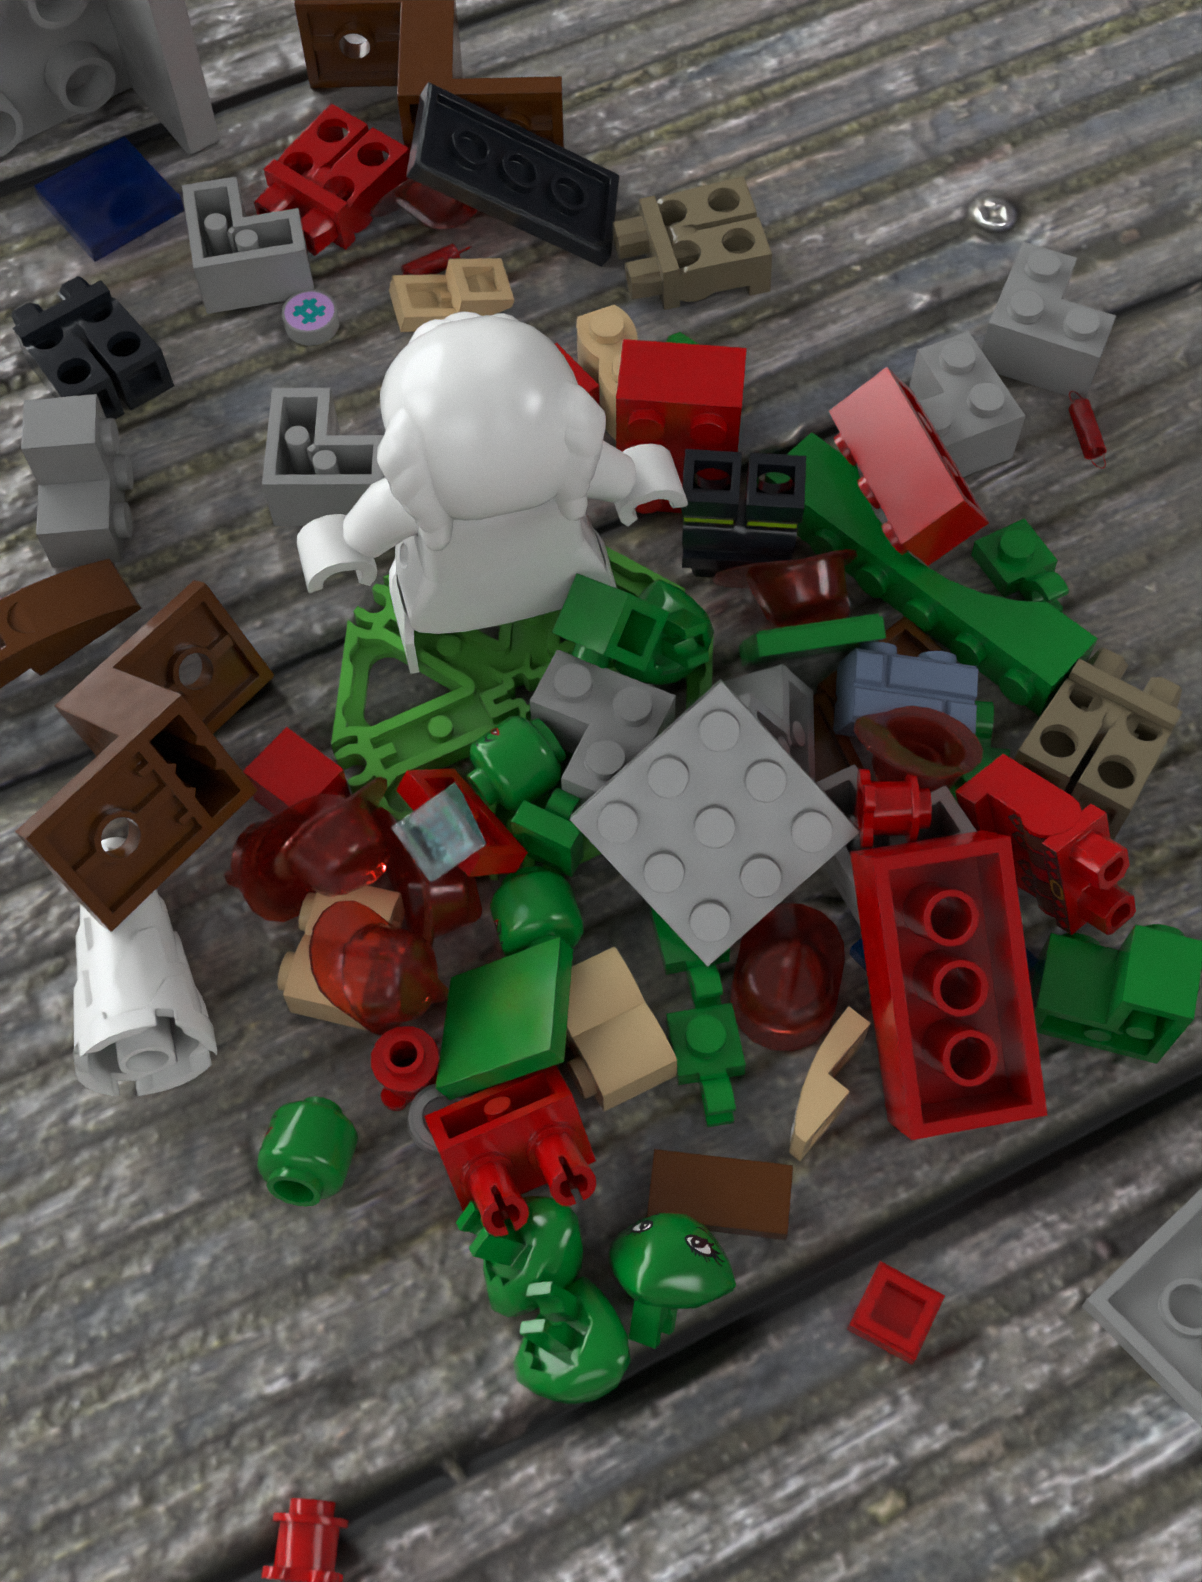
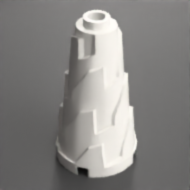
(137, 1003)

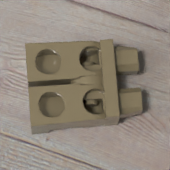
(695, 244)
(1113, 721)

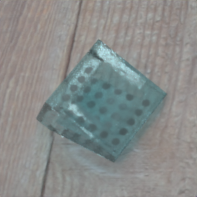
(440, 832)

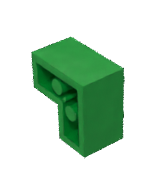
(1118, 999)

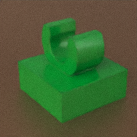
(550, 833)

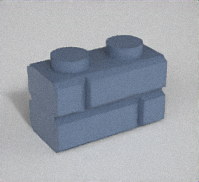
(880, 680)

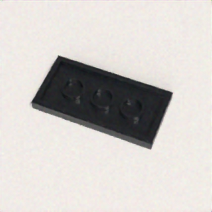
(513, 175)

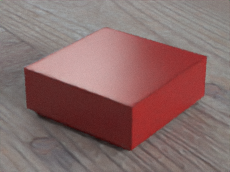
(896, 1312)

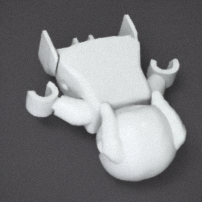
(485, 482)

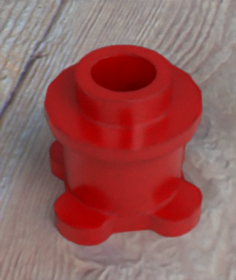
(890, 808)
(404, 1083)
(306, 1543)

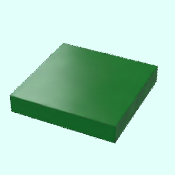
(811, 639)
(506, 1019)

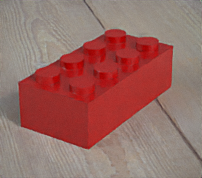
(949, 983)

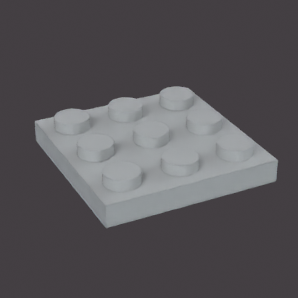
(714, 823)

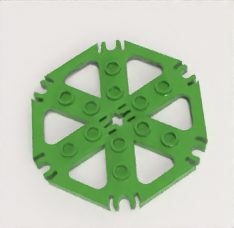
(482, 693)

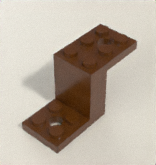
(407, 49)
(152, 757)

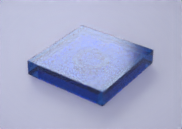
(109, 198)

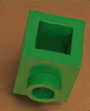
(609, 624)

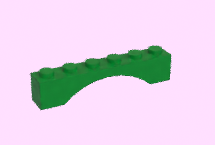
(1014, 643)

